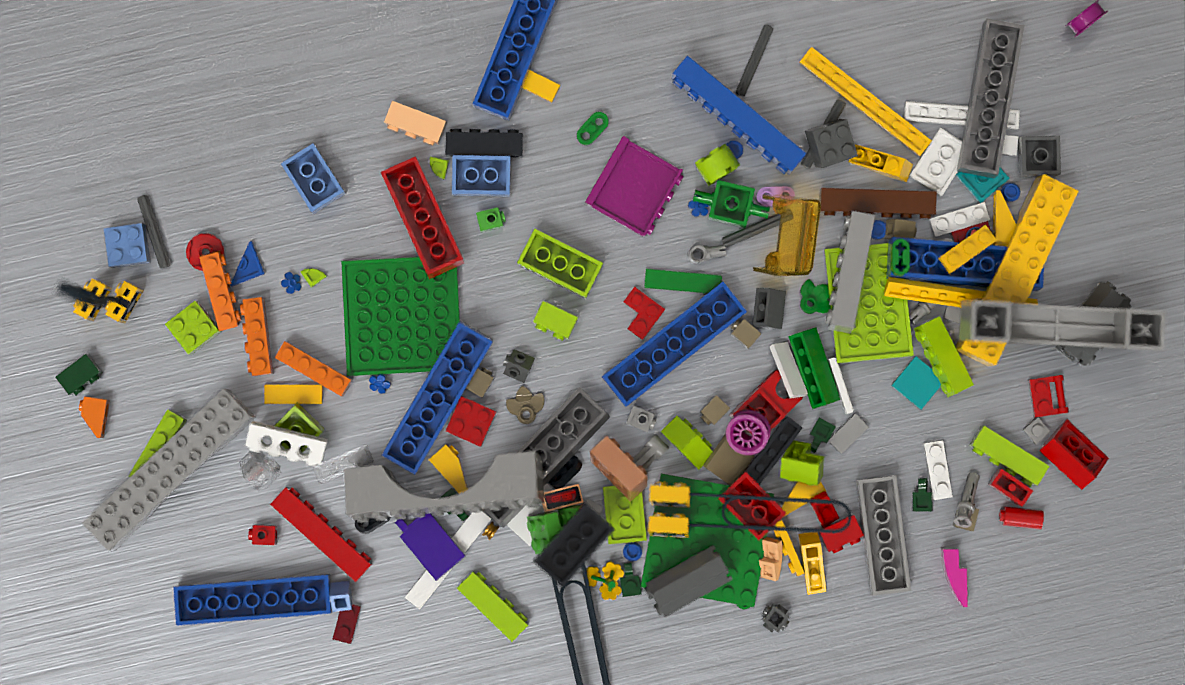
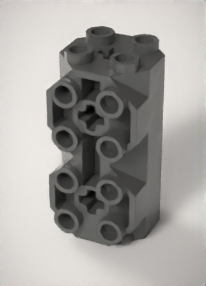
(1101, 297)
(687, 581)

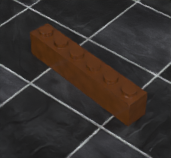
(878, 202)

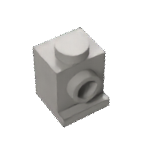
(633, 419)

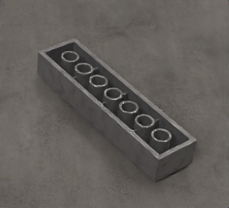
(990, 98)
(560, 440)

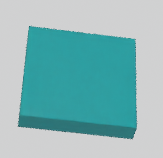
(981, 186)
(917, 383)

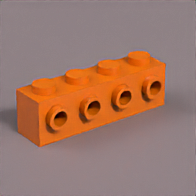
(219, 290)
(257, 336)

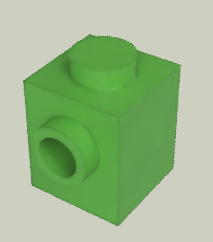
(490, 219)

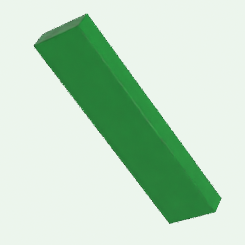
(681, 281)

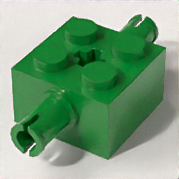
(742, 198)

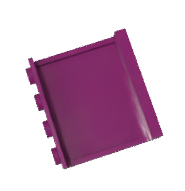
(634, 187)

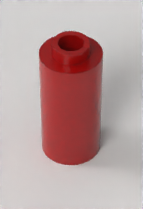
(1021, 517)

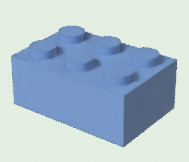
(481, 175)
(313, 178)

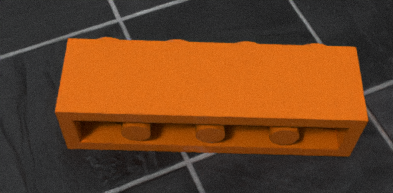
(313, 369)

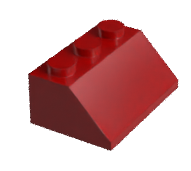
(1074, 454)
(752, 511)

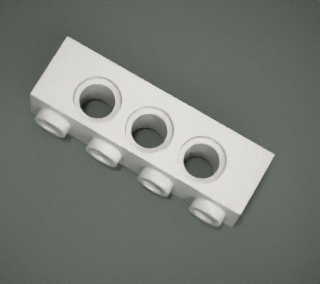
(316, 444)

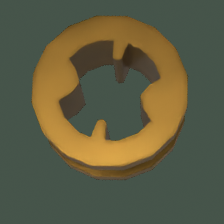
(490, 530)

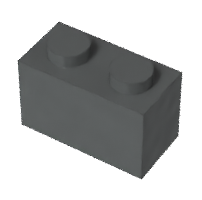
(769, 308)

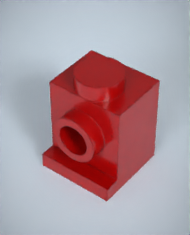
(270, 535)

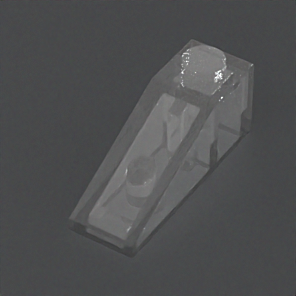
(335, 467)

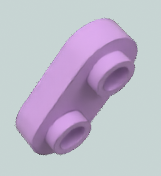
(772, 191)

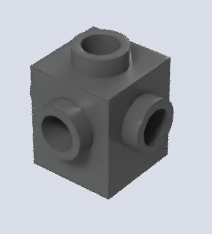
(518, 365)
(782, 621)

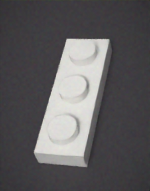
(959, 219)
(938, 470)

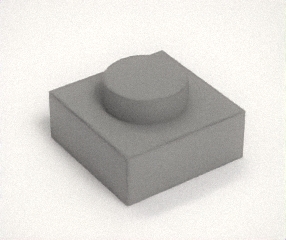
(1036, 430)

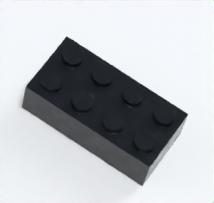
(573, 544)

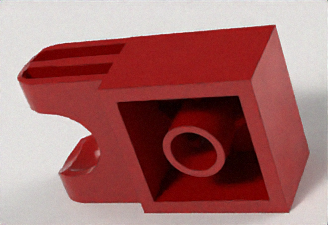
(767, 401)

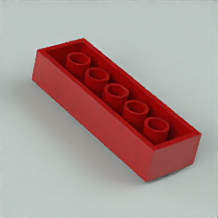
(422, 217)

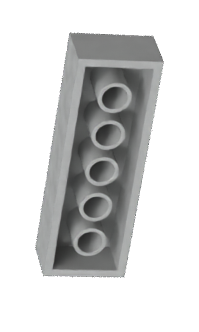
(851, 272)
(883, 535)

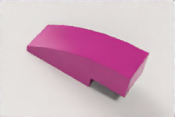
(955, 576)

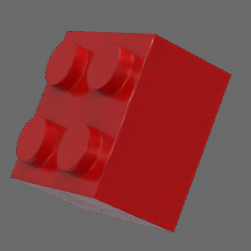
(471, 421)

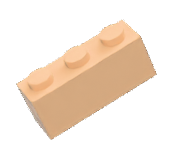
(415, 123)

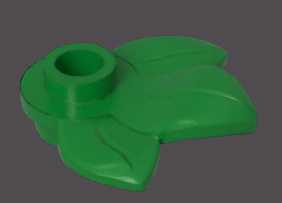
(817, 295)

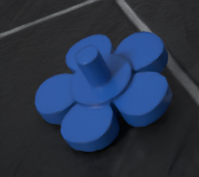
(698, 208)
(291, 282)
(379, 383)

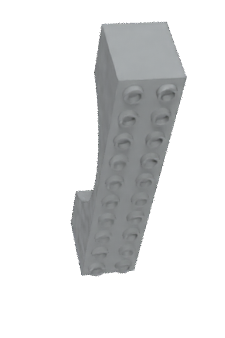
(1062, 325)
(172, 464)
(509, 483)

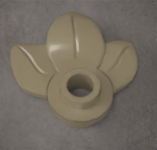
(525, 402)

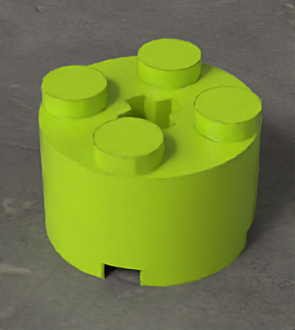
(717, 164)

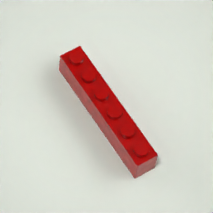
(321, 534)

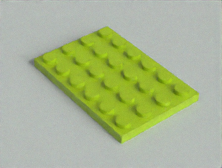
(881, 321)

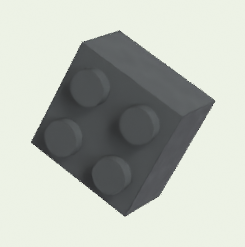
(831, 143)
(1039, 156)

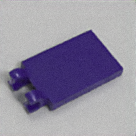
(431, 545)

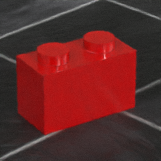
(1010, 487)
(835, 541)

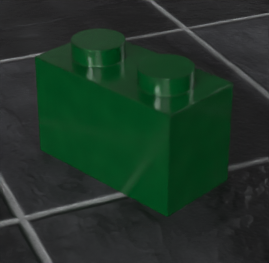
(79, 374)

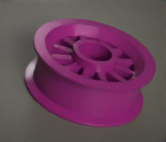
(1086, 18)
(758, 438)

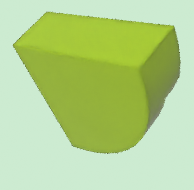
(439, 166)
(313, 276)

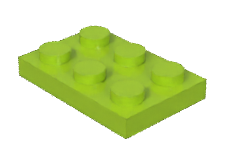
(624, 516)

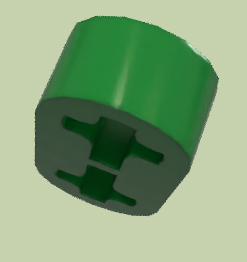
(905, 257)

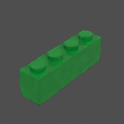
(814, 368)

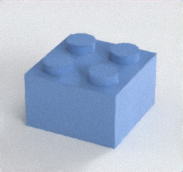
(127, 245)

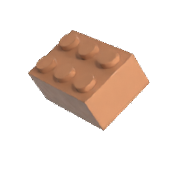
(619, 468)

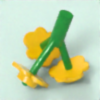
(612, 572)

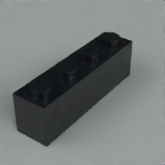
(484, 143)
(773, 450)

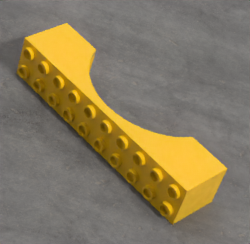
(1029, 247)

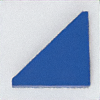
(249, 266)

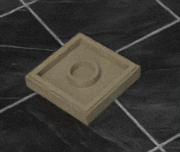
(727, 463)

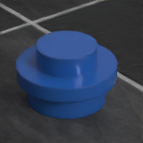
(1010, 192)
(632, 551)

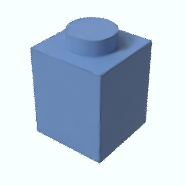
(340, 596)

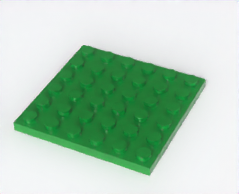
(396, 315)
(736, 547)

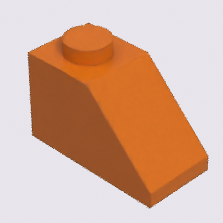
(95, 414)

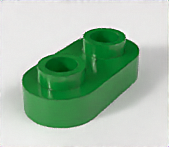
(592, 129)

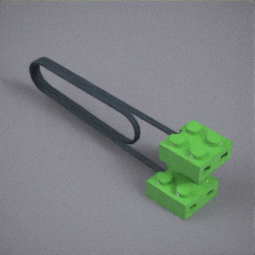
(542, 530)

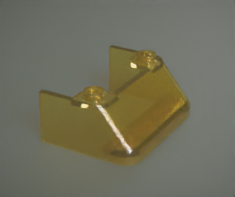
(795, 237)

